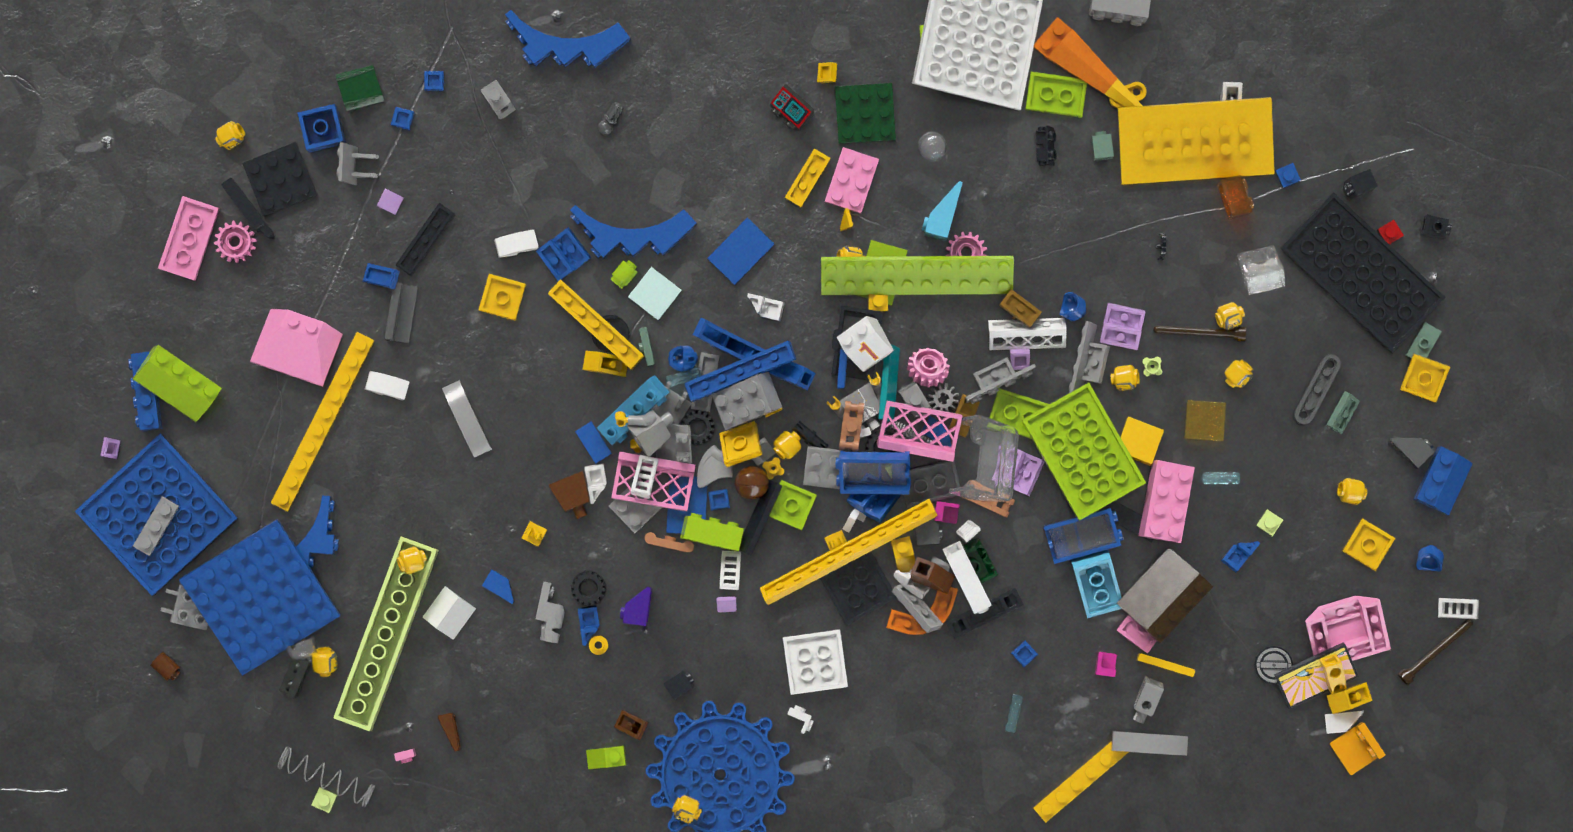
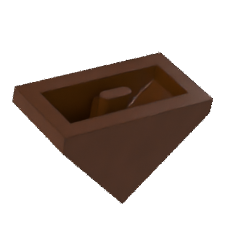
(631, 725)

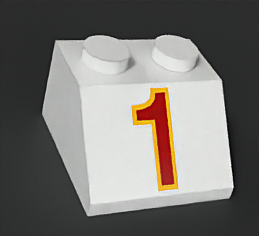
(865, 343)

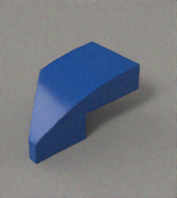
(1239, 554)
(588, 622)

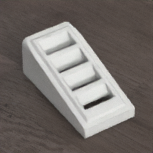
(643, 493)
(968, 531)
(726, 585)
(1475, 608)

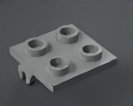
(347, 164)
(675, 405)
(678, 445)
(185, 610)

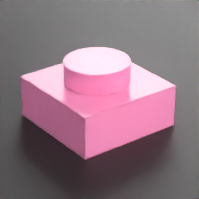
(405, 756)

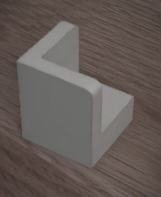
(767, 452)

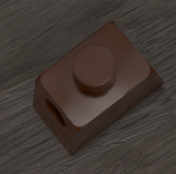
(572, 493)

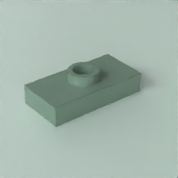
(1424, 341)
(645, 347)
(1343, 412)

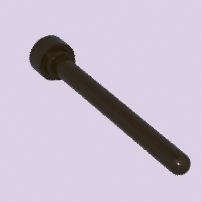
(1238, 333)
(1408, 674)

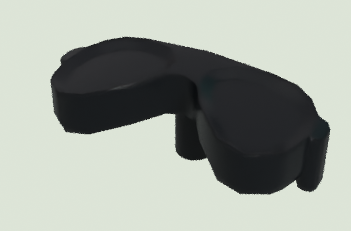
(1162, 247)

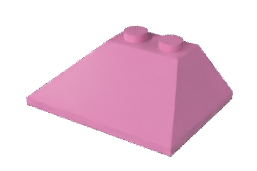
(297, 346)
(1352, 620)

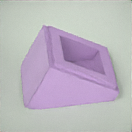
(390, 201)
(1019, 358)
(726, 604)

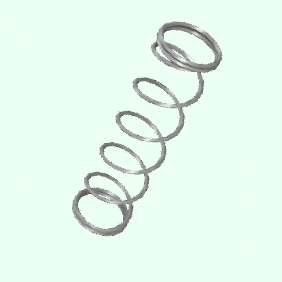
(288, 751)

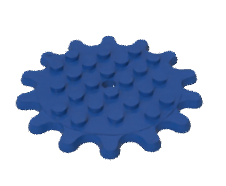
(724, 744)

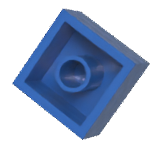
(321, 128)

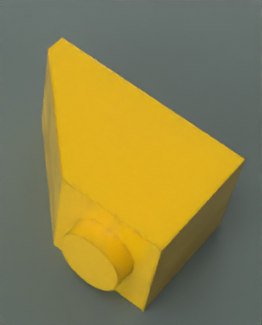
(604, 363)
(903, 554)
(1349, 698)

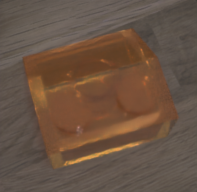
(1235, 197)

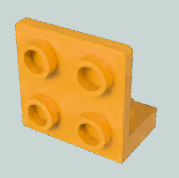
(1357, 748)

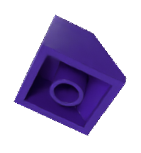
(637, 609)

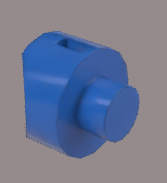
(1073, 306)
(686, 358)
(1430, 559)

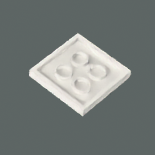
(815, 662)

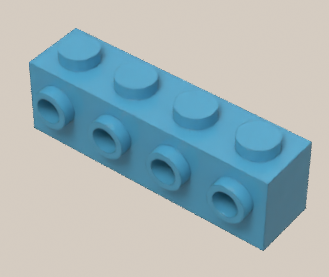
(639, 403)

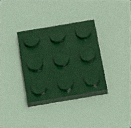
(865, 113)

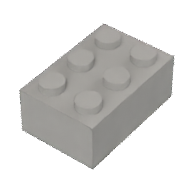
(1120, 10)
(746, 400)

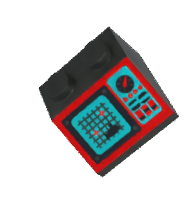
(792, 108)

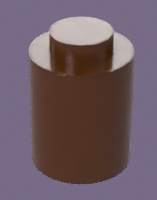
(166, 667)

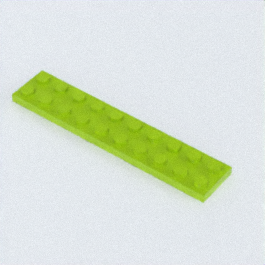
(917, 275)

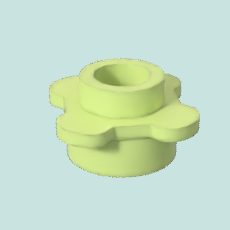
(1157, 367)

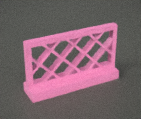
(919, 447)
(664, 466)

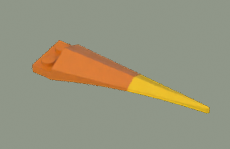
(1070, 52)

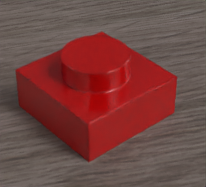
(1390, 232)

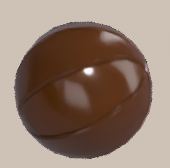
(751, 482)

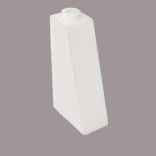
(967, 577)

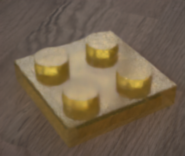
(1205, 420)

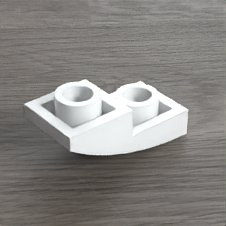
(515, 243)
(386, 385)

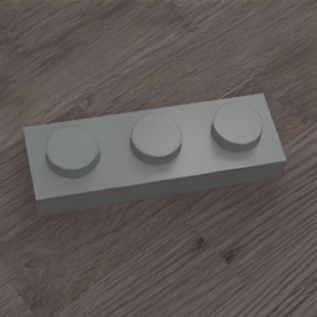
(707, 364)
(156, 526)
(917, 609)

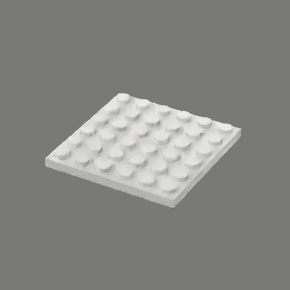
(978, 48)

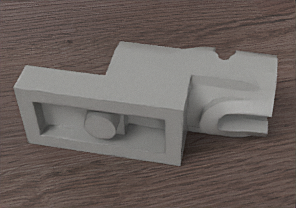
(550, 614)

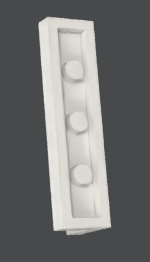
(1010, 329)

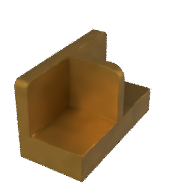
(1020, 308)
(965, 410)

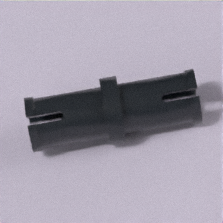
(809, 436)

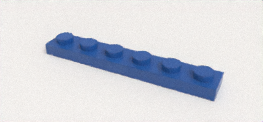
(740, 371)

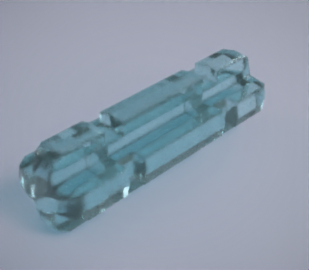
(684, 376)
(1221, 478)
(1014, 713)

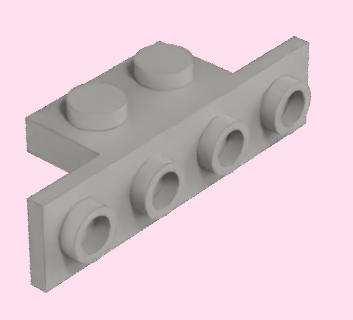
(1090, 359)
(995, 376)

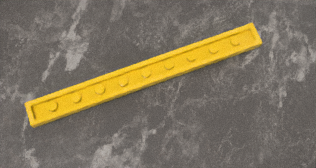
(322, 421)
(848, 551)

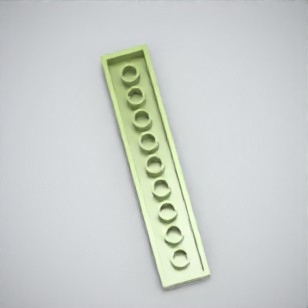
(384, 640)

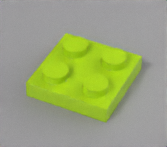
(792, 505)

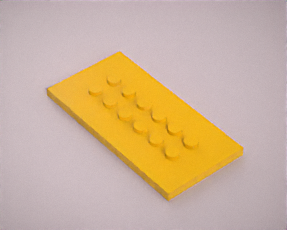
(1196, 140)

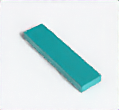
(889, 382)

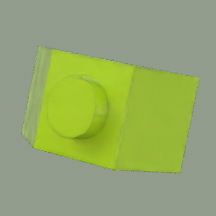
(606, 757)

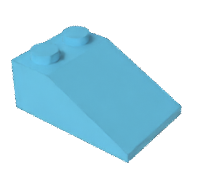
(940, 219)
(1097, 583)

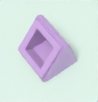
(110, 448)

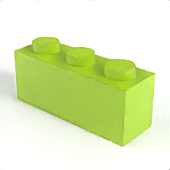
(712, 532)

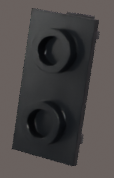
(1047, 154)

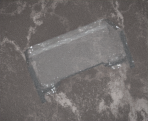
(995, 461)

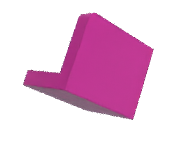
(946, 512)
(1105, 664)

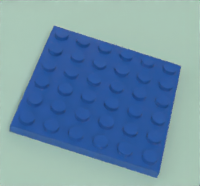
(129, 498)
(259, 597)

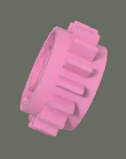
(966, 241)
(244, 247)
(919, 370)

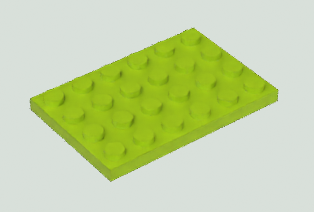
(1083, 451)

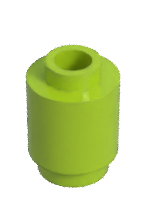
(624, 273)

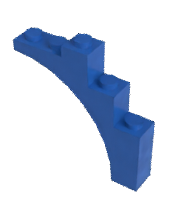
(566, 50)
(607, 238)
(741, 349)
(318, 537)

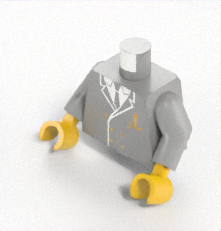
(867, 394)
(647, 430)

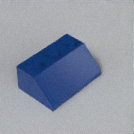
(1443, 480)

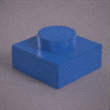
(1287, 175)

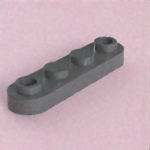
(1317, 389)

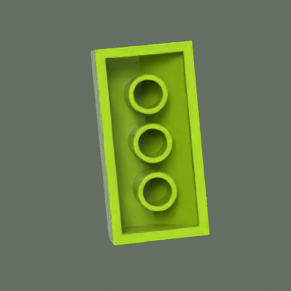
(176, 383)

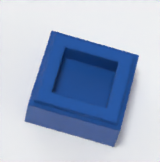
(434, 80)
(402, 118)
(719, 499)
(1024, 653)

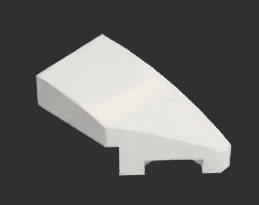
(767, 307)
(596, 480)
(1341, 721)

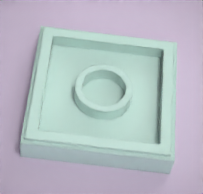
(654, 293)

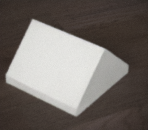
(449, 613)

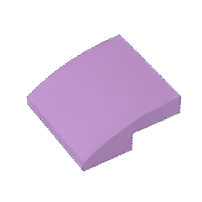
(1122, 326)
(1026, 472)

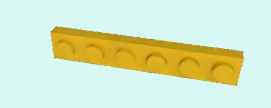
(596, 324)
(1078, 782)

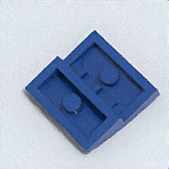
(563, 254)
(873, 505)

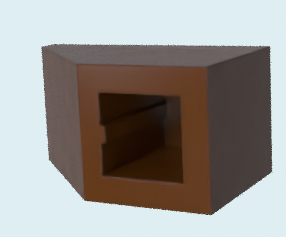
(931, 575)

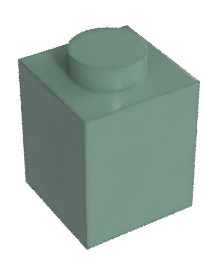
(1102, 146)

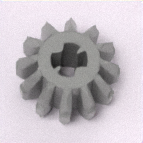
(949, 401)

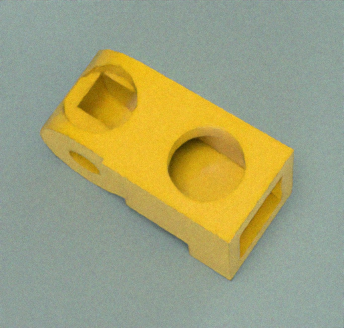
(1333, 673)

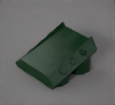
(359, 88)
(980, 560)

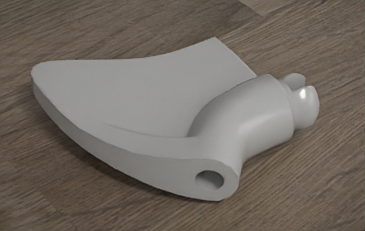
(712, 467)

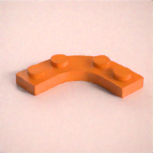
(908, 624)

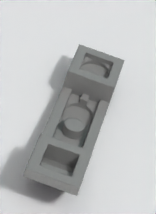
(466, 419)
(1149, 743)

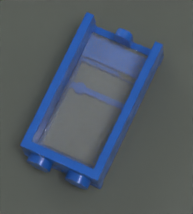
(873, 472)
(1080, 538)

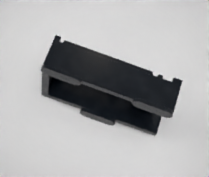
(852, 369)

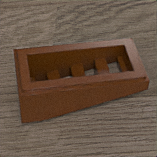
(449, 726)

